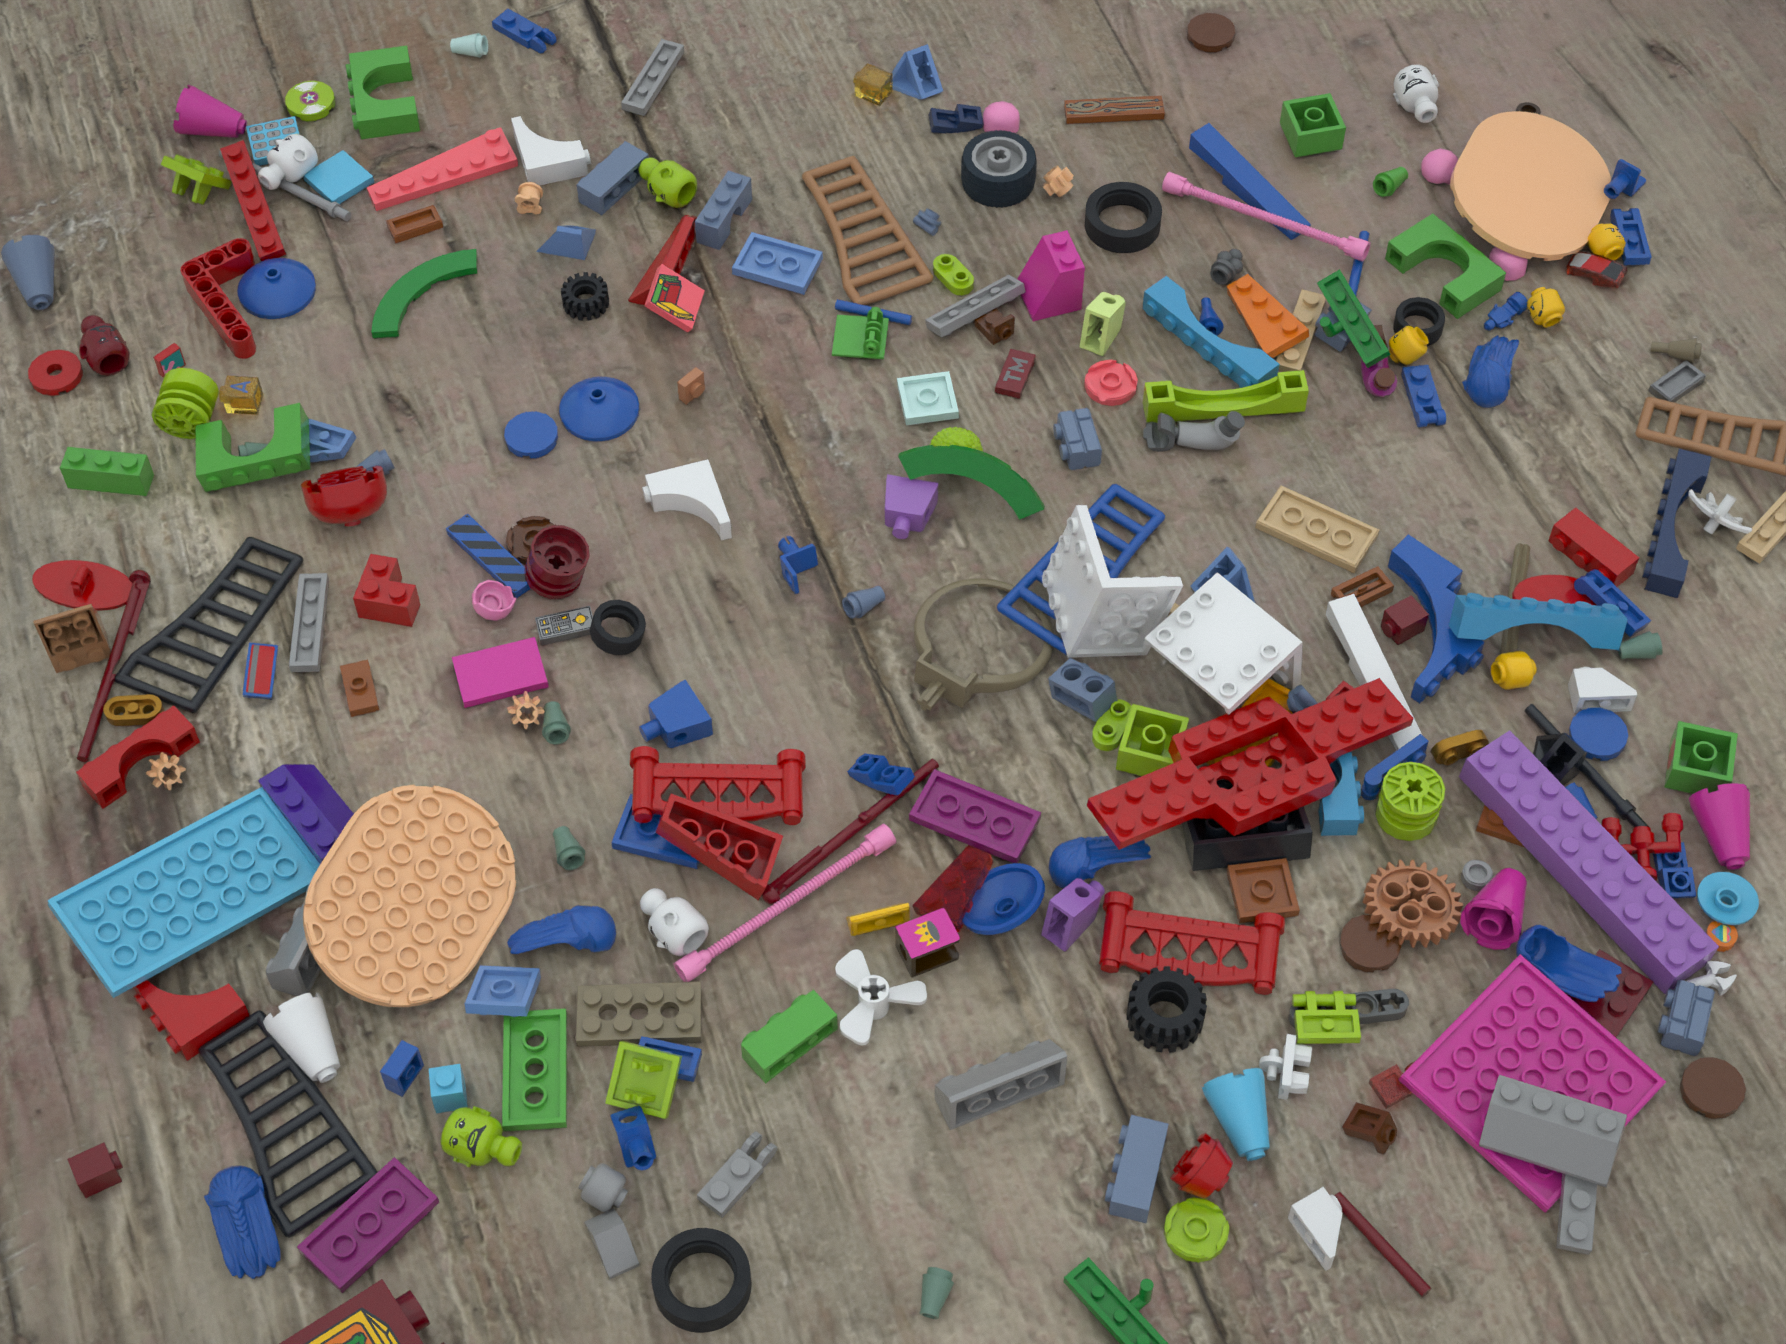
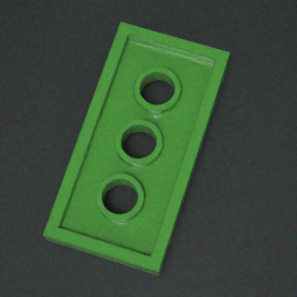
(551, 1082)

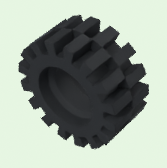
(585, 285)

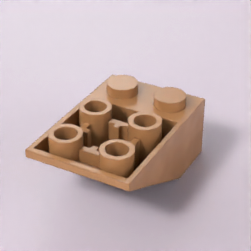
(74, 638)

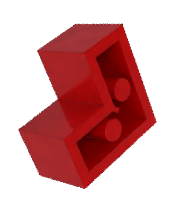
(383, 596)

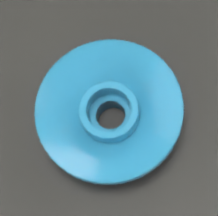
(1733, 890)

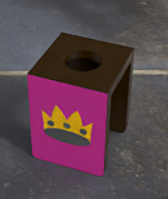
(927, 942)

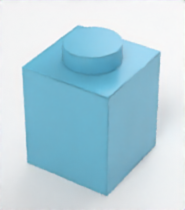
(447, 1088)

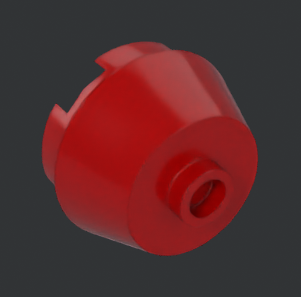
(1203, 1168)

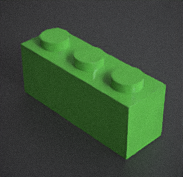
(107, 471)
(788, 1035)

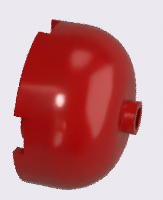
(346, 495)

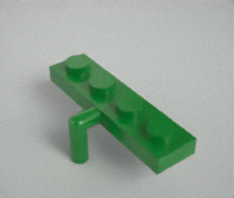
(1351, 319)
(1111, 1306)

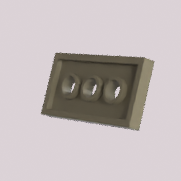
(625, 999)

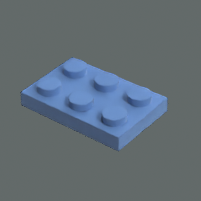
(777, 263)

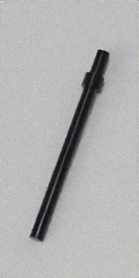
(1623, 808)

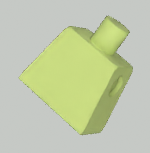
(1105, 313)

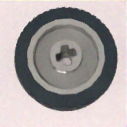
(998, 168)

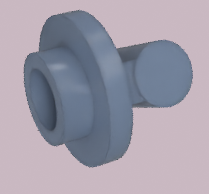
(928, 221)
(1299, 699)

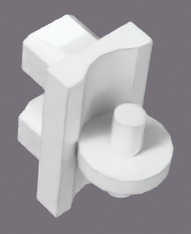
(1292, 1055)

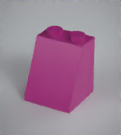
(1053, 278)

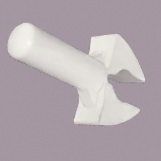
(1710, 979)

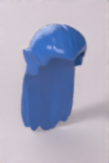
(1490, 372)
(1085, 856)
(580, 927)
(1568, 966)
(243, 1221)

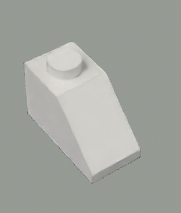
(1599, 689)
(1318, 1223)

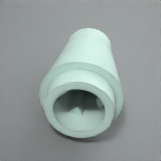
(470, 45)

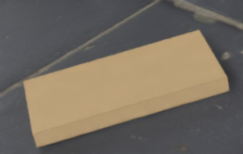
(1317, 529)

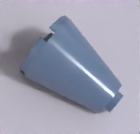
(32, 269)

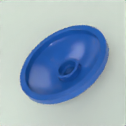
(276, 288)
(599, 408)
(1005, 899)

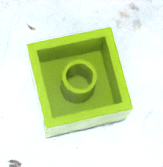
(1148, 740)

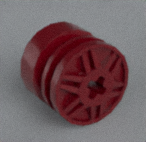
(556, 562)

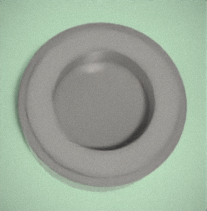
(1476, 874)

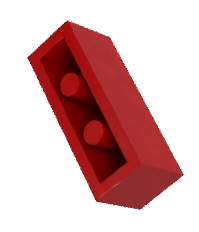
(1592, 547)

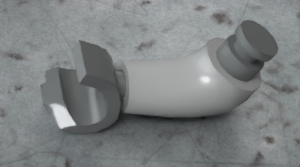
(1205, 436)

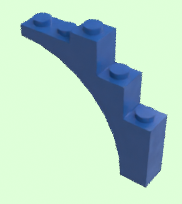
(1436, 586)

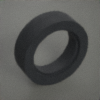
(1123, 194)
(693, 1242)

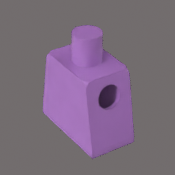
(908, 504)
(1072, 912)

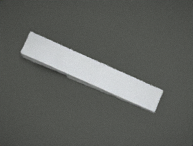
(1366, 656)

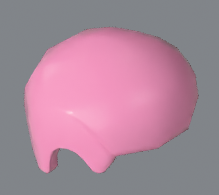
(1001, 116)
(1438, 166)
(1513, 265)
(493, 600)

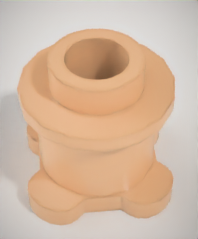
(529, 198)

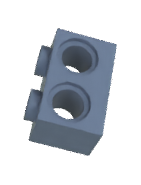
(1082, 689)

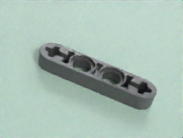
(1387, 1012)

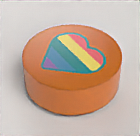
(1723, 935)

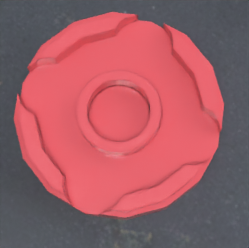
(1110, 382)

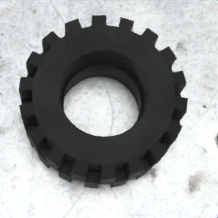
(1172, 988)

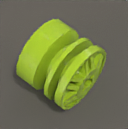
(184, 401)
(1410, 801)

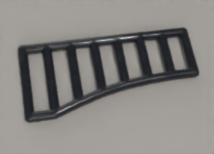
(186, 620)
(260, 1145)

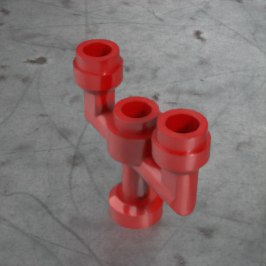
(1643, 840)

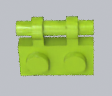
(1326, 1026)

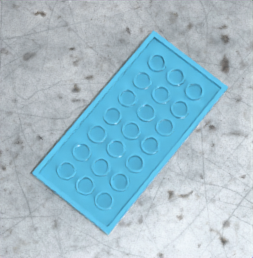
(185, 891)

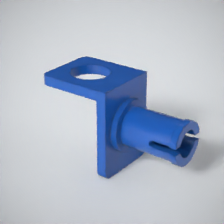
(1625, 180)
(795, 560)
(634, 1138)

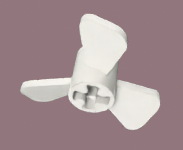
(859, 1021)

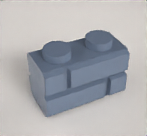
(1078, 439)
(1686, 1017)

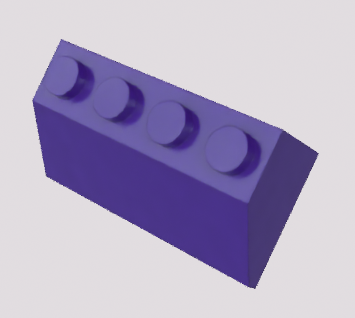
(308, 805)

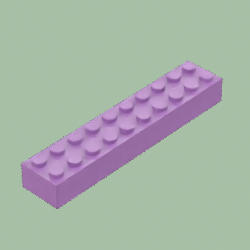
(1588, 862)

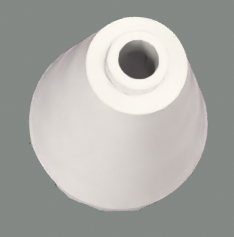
(306, 1035)

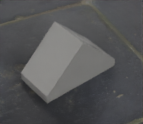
(612, 1243)

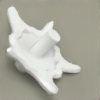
(1719, 514)

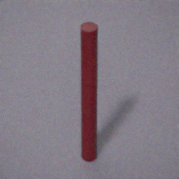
(1383, 1246)

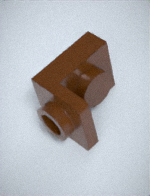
(995, 326)
(1372, 1126)

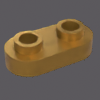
(134, 709)
(1458, 747)

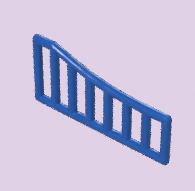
(1114, 568)

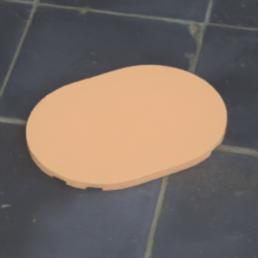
(1530, 185)
(409, 896)

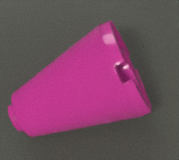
(207, 116)
(1725, 822)
(1497, 911)

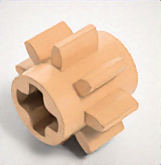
(1058, 181)
(523, 717)
(160, 777)

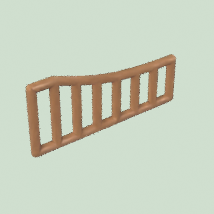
(843, 244)
(1722, 451)

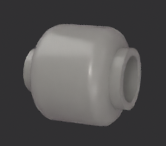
(603, 1187)

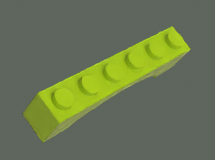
(1277, 395)

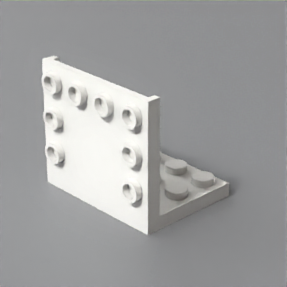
(1100, 612)
(1227, 644)

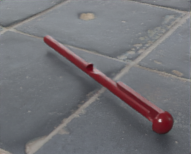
(128, 623)
(818, 854)

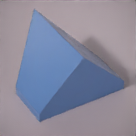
(917, 74)
(569, 242)
(1230, 568)

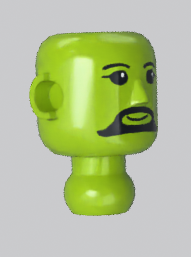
(668, 182)
(477, 1138)

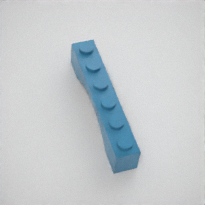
(1242, 364)
(1484, 616)

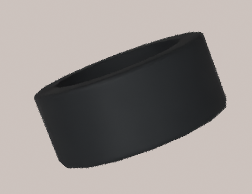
(1421, 307)
(622, 610)

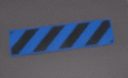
(489, 554)

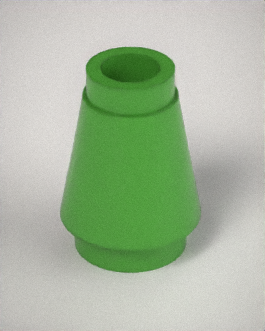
(1389, 181)

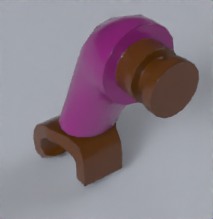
(1379, 378)

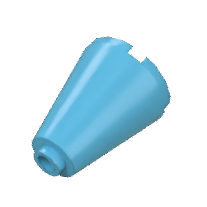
(1241, 1110)

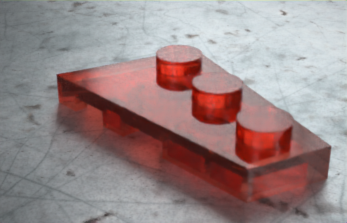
(956, 886)

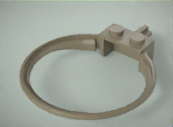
(945, 684)

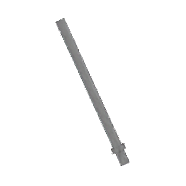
(333, 208)

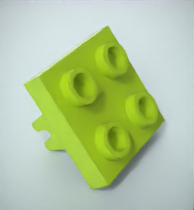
(190, 169)
(643, 1079)

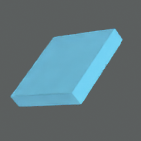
(338, 178)

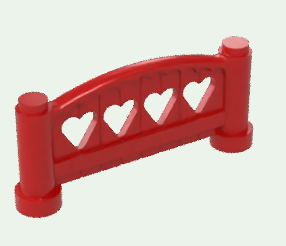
(781, 780)
(1257, 944)

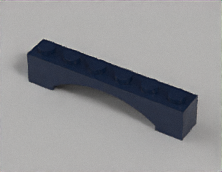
(1667, 567)

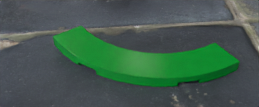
(415, 283)
(977, 466)

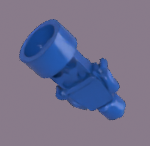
(1502, 316)

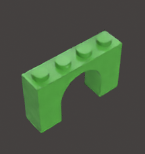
(377, 116)
(1436, 239)
(284, 454)

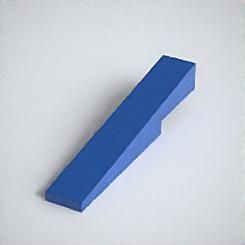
(1242, 176)

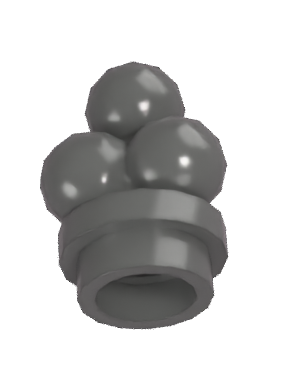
(1226, 266)

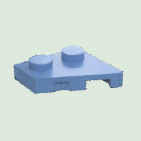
(328, 441)

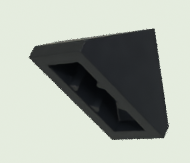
(1560, 756)

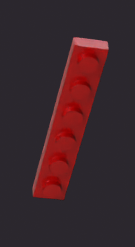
(253, 201)

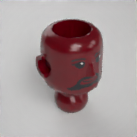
(103, 346)

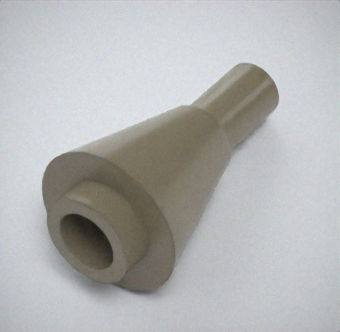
(1681, 349)

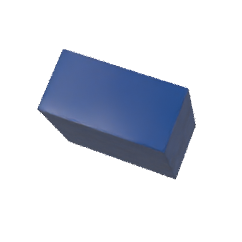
(402, 1068)

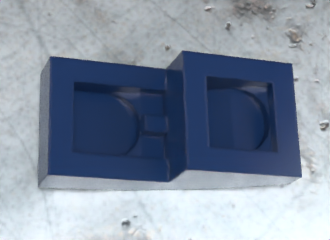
(963, 119)

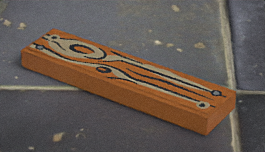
(1114, 109)

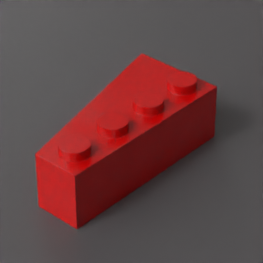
(722, 843)

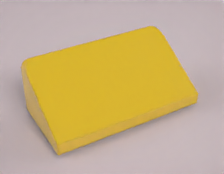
(878, 919)

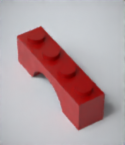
(107, 774)

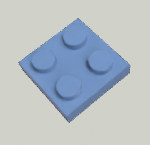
(502, 991)

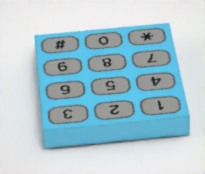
(263, 136)

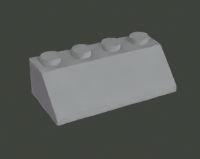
(294, 965)
(1001, 1083)
(1553, 1130)

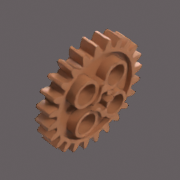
(1412, 903)

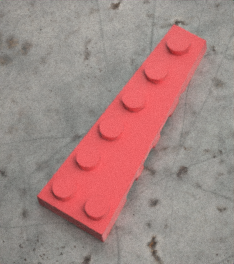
(457, 166)

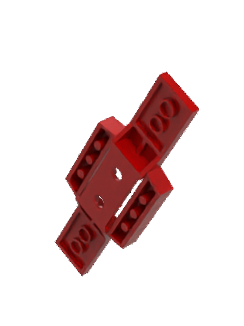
(1304, 748)

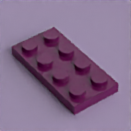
(975, 816)
(368, 1224)

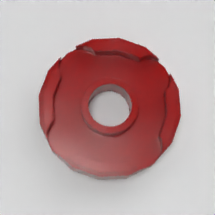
(52, 361)

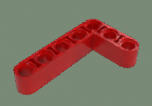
(202, 280)

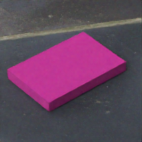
(500, 672)

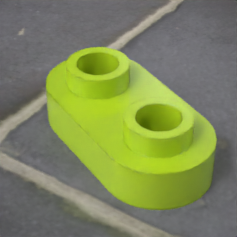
(953, 274)
(1113, 723)

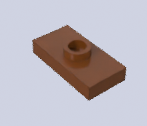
(359, 688)

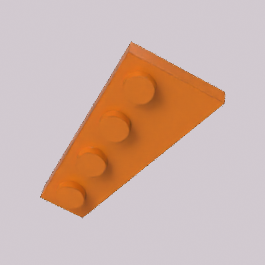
(1265, 317)

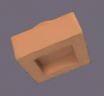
(691, 385)

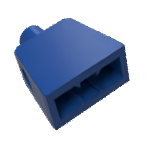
(677, 717)

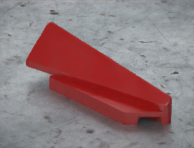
(671, 255)

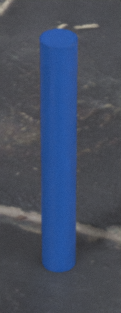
(863, 310)

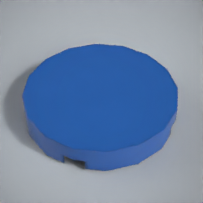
(531, 434)
(1599, 733)

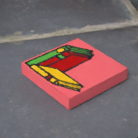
(674, 298)

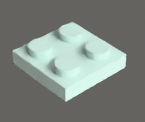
(927, 398)

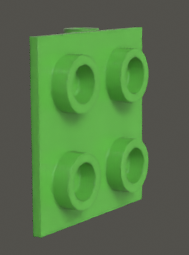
(861, 335)

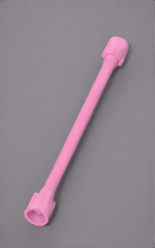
(1352, 246)
(695, 963)

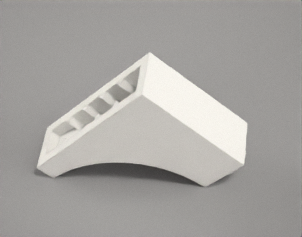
(546, 159)
(689, 490)

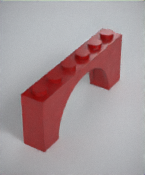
(191, 1018)

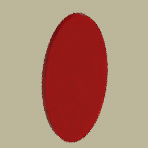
(82, 583)
(1550, 587)

